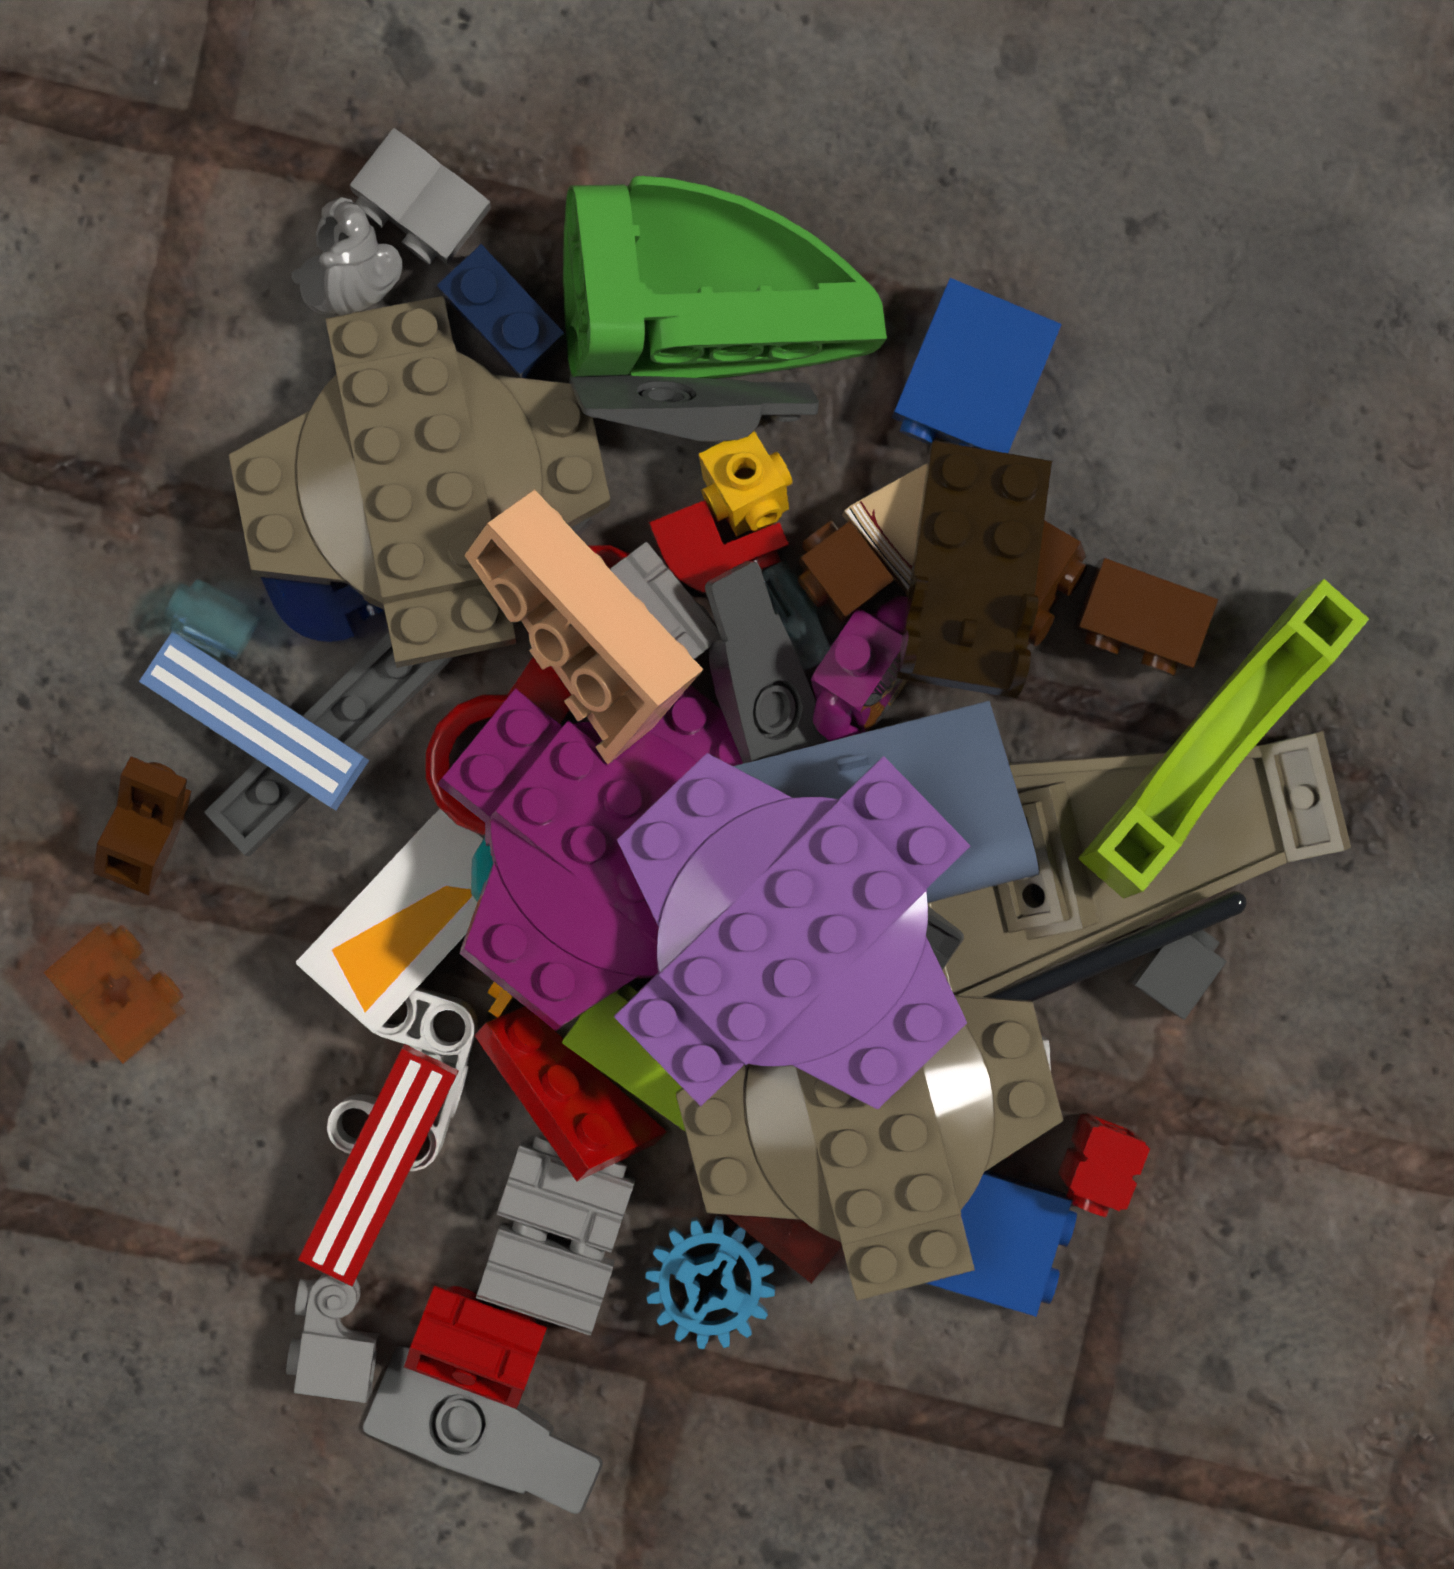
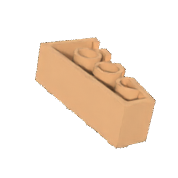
(582, 623)

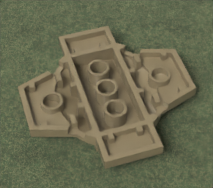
(407, 471)
(886, 1176)

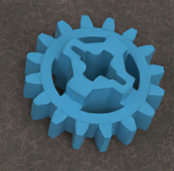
(734, 1295)

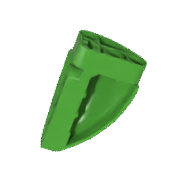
(703, 286)

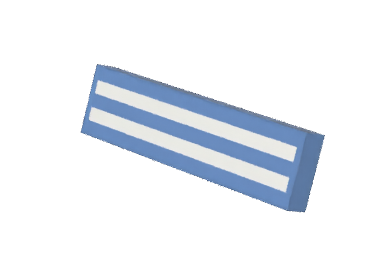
(254, 721)

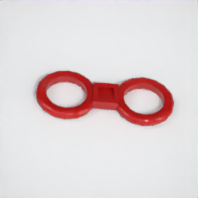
(538, 685)

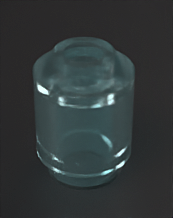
(211, 619)

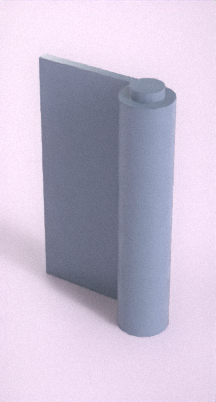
(953, 764)

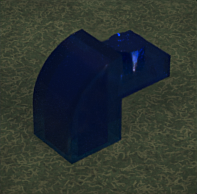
(319, 609)

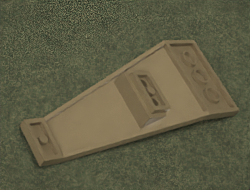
(1266, 814)

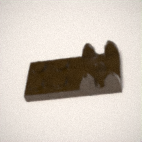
(975, 570)

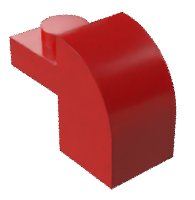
(696, 552)

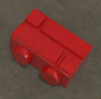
(1102, 1165)
(475, 1345)

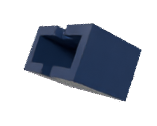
(502, 312)

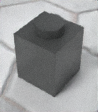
(1179, 972)

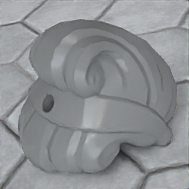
(353, 266)

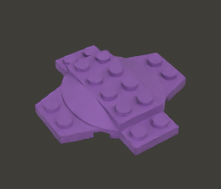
(792, 931)

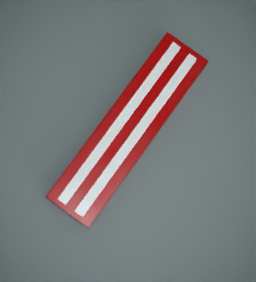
(378, 1165)

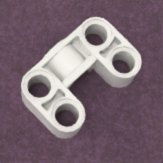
(420, 1034)

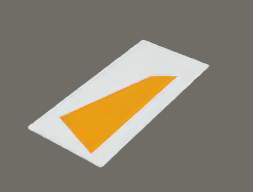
(398, 924)

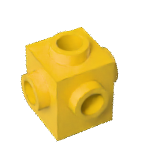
(745, 484)

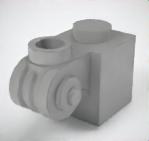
(329, 1356)

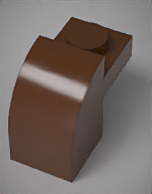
(142, 826)

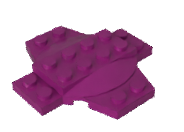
(561, 904)

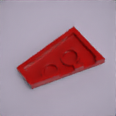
(566, 1096)

